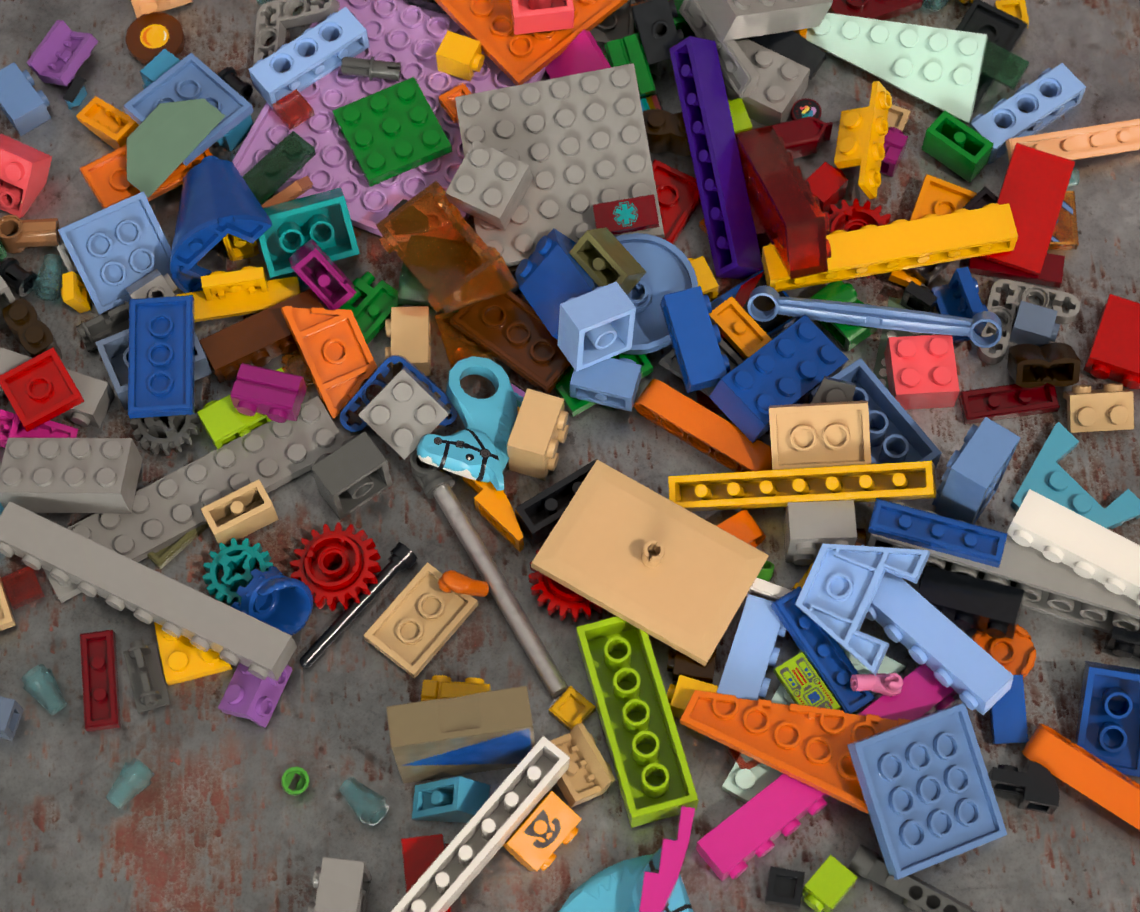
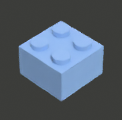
(596, 326)

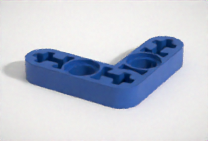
(384, 369)

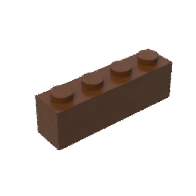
(254, 338)

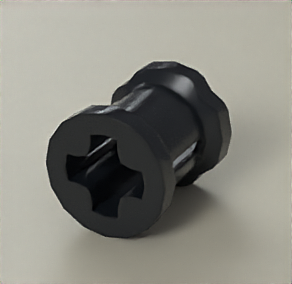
(230, 76)
(17, 276)

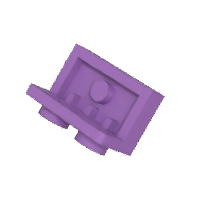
(61, 54)
(253, 697)

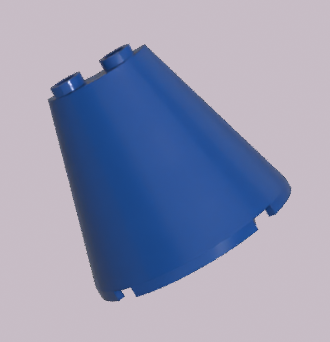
(211, 206)

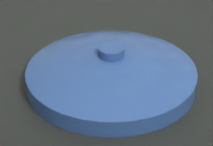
(666, 273)

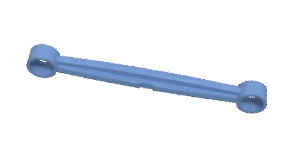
(875, 316)

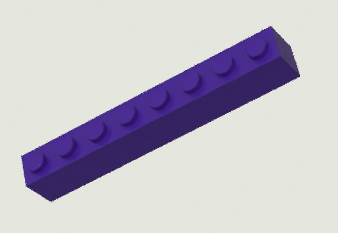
(716, 158)

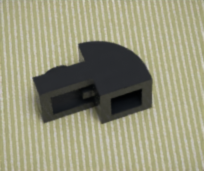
(1034, 785)

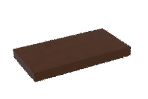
(516, 337)

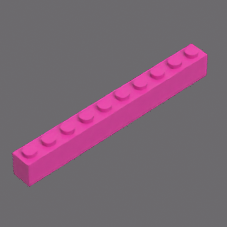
(787, 800)

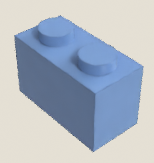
(20, 101)
(608, 383)

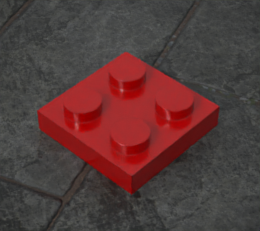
(40, 389)

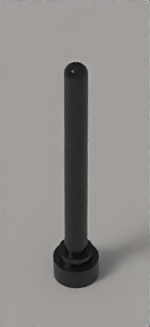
(400, 559)

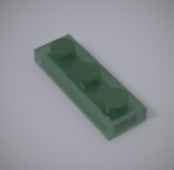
(278, 166)

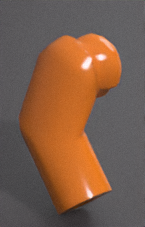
(462, 584)

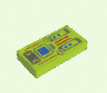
(804, 683)

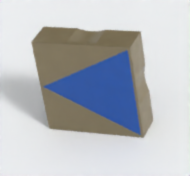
(461, 734)

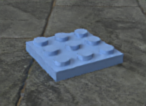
(190, 81)
(117, 249)

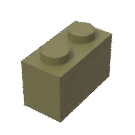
(607, 259)

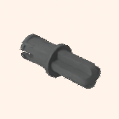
(371, 68)

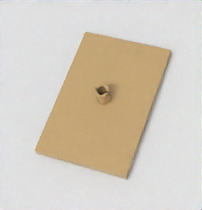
(650, 562)

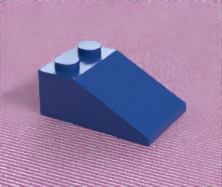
(552, 278)
(1111, 715)

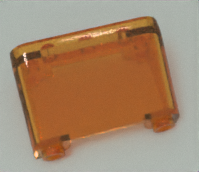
(444, 252)

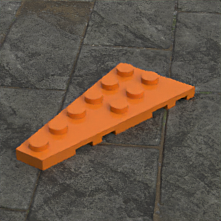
(790, 738)

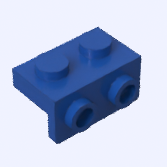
(960, 299)

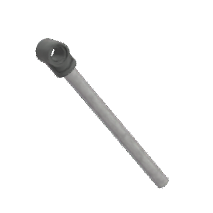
(438, 485)

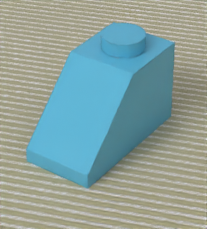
(449, 800)

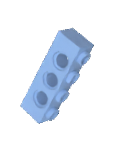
(301, 71)
(1064, 94)

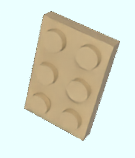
(820, 435)
(419, 621)

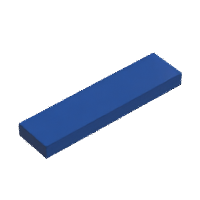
(937, 533)
(822, 653)

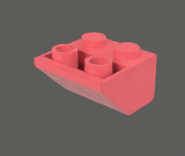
(21, 175)

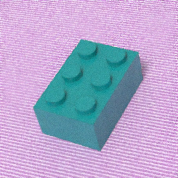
(314, 217)

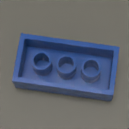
(777, 375)

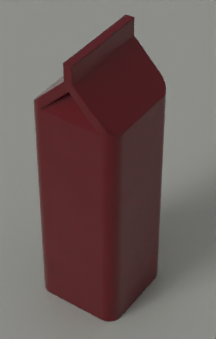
(802, 135)

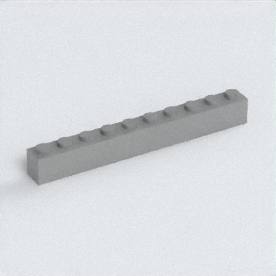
(145, 592)

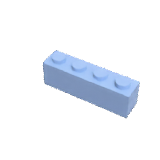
(752, 651)

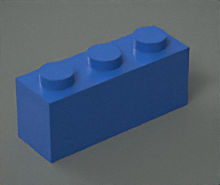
(694, 338)

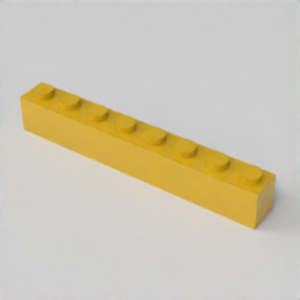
(904, 246)
(779, 487)

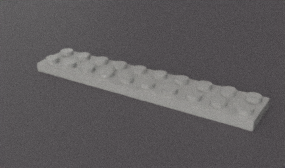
(174, 503)

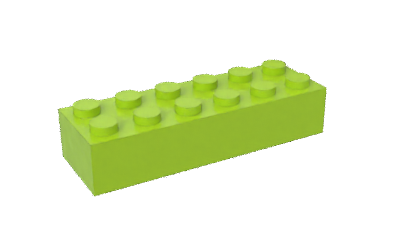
(636, 720)

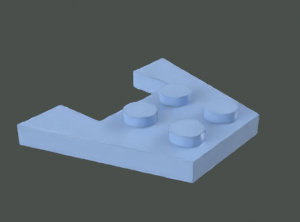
(844, 586)

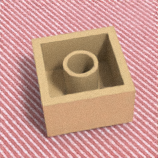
(537, 434)

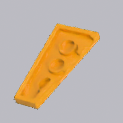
(938, 198)

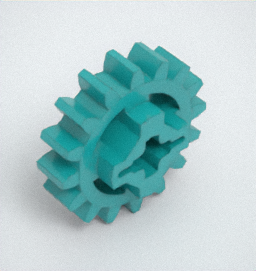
(231, 560)

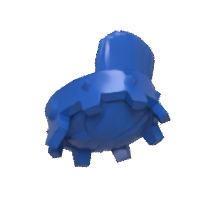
(276, 600)

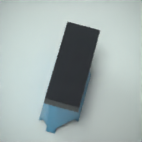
(75, 93)

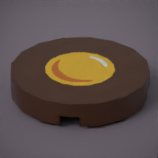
(152, 34)

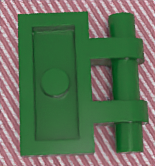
(375, 307)

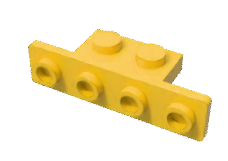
(862, 139)
(239, 293)

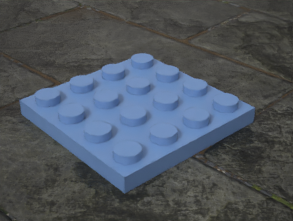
(927, 790)

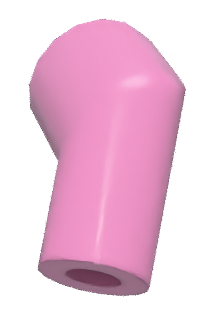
(882, 683)

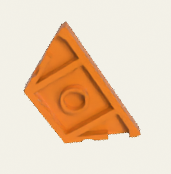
(332, 352)

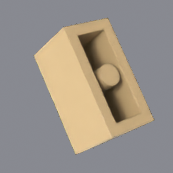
(410, 337)
(240, 513)

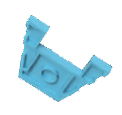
(1054, 483)

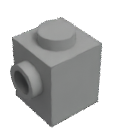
(152, 286)

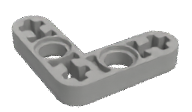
(281, 18)
(1016, 293)

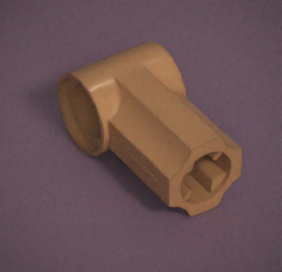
(28, 233)

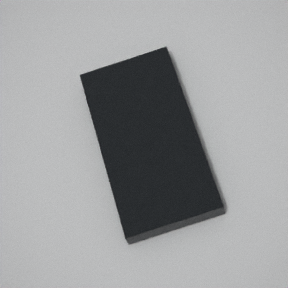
(1001, 30)

